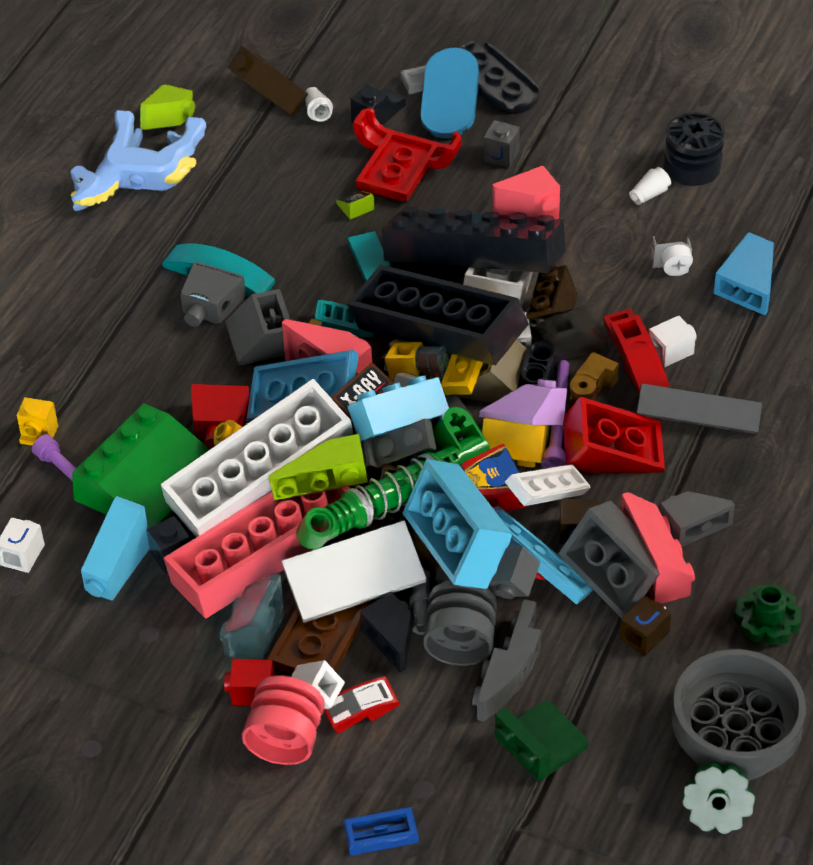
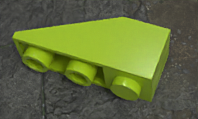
(323, 468)

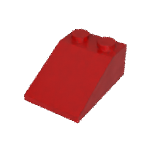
(611, 439)

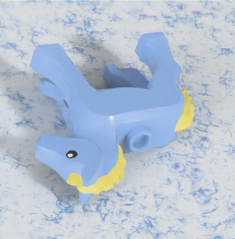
(136, 167)

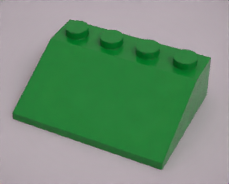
(136, 462)

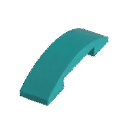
(184, 255)

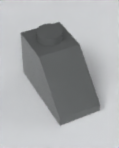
(696, 515)

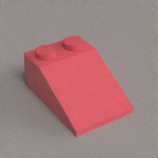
(311, 340)

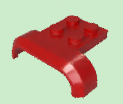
(398, 157)

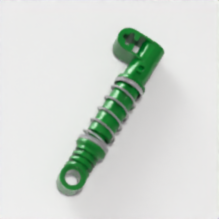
(359, 508)

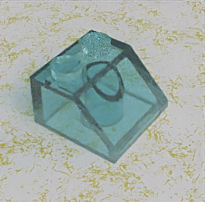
(254, 619)

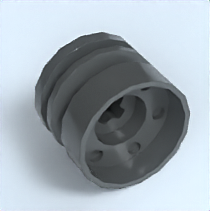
(460, 624)

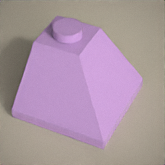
(530, 405)

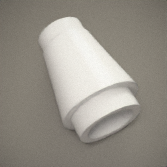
(318, 105)
(651, 185)

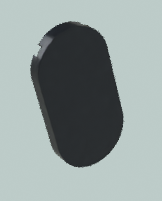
(502, 80)

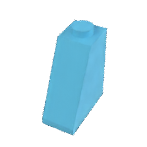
(116, 549)

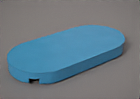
(449, 92)

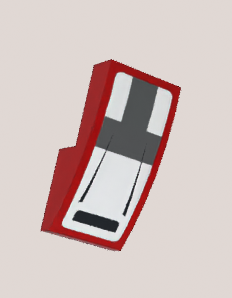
(364, 700)

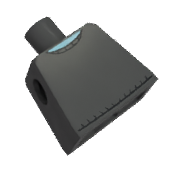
(210, 294)

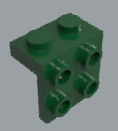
(539, 738)

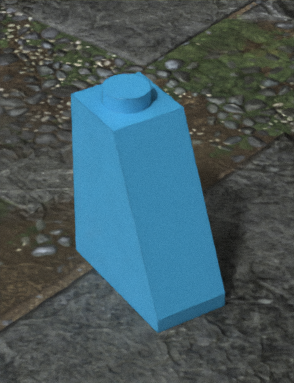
(747, 274)

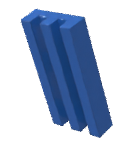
(382, 835)

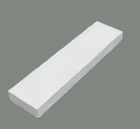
(547, 484)

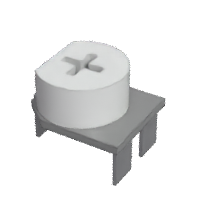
(673, 257)

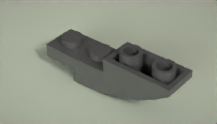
(398, 447)
(509, 666)

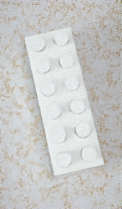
(239, 467)

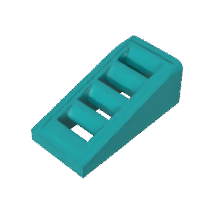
(331, 315)

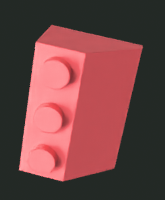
(528, 193)
(655, 531)

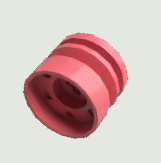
(283, 720)

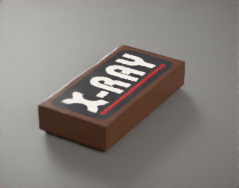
(368, 379)

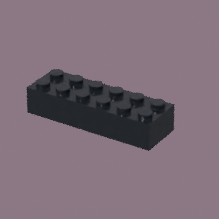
(474, 239)
(438, 313)

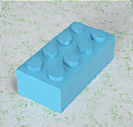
(457, 524)

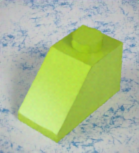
(166, 107)

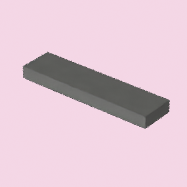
(699, 408)

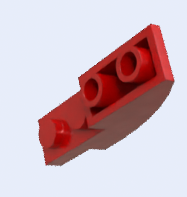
(636, 349)

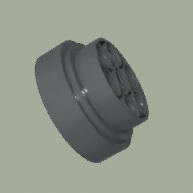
(750, 685)

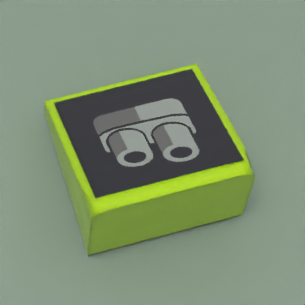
(356, 204)

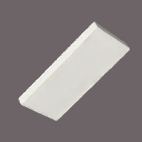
(353, 571)

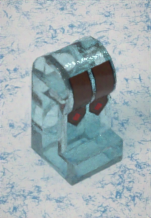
(432, 363)

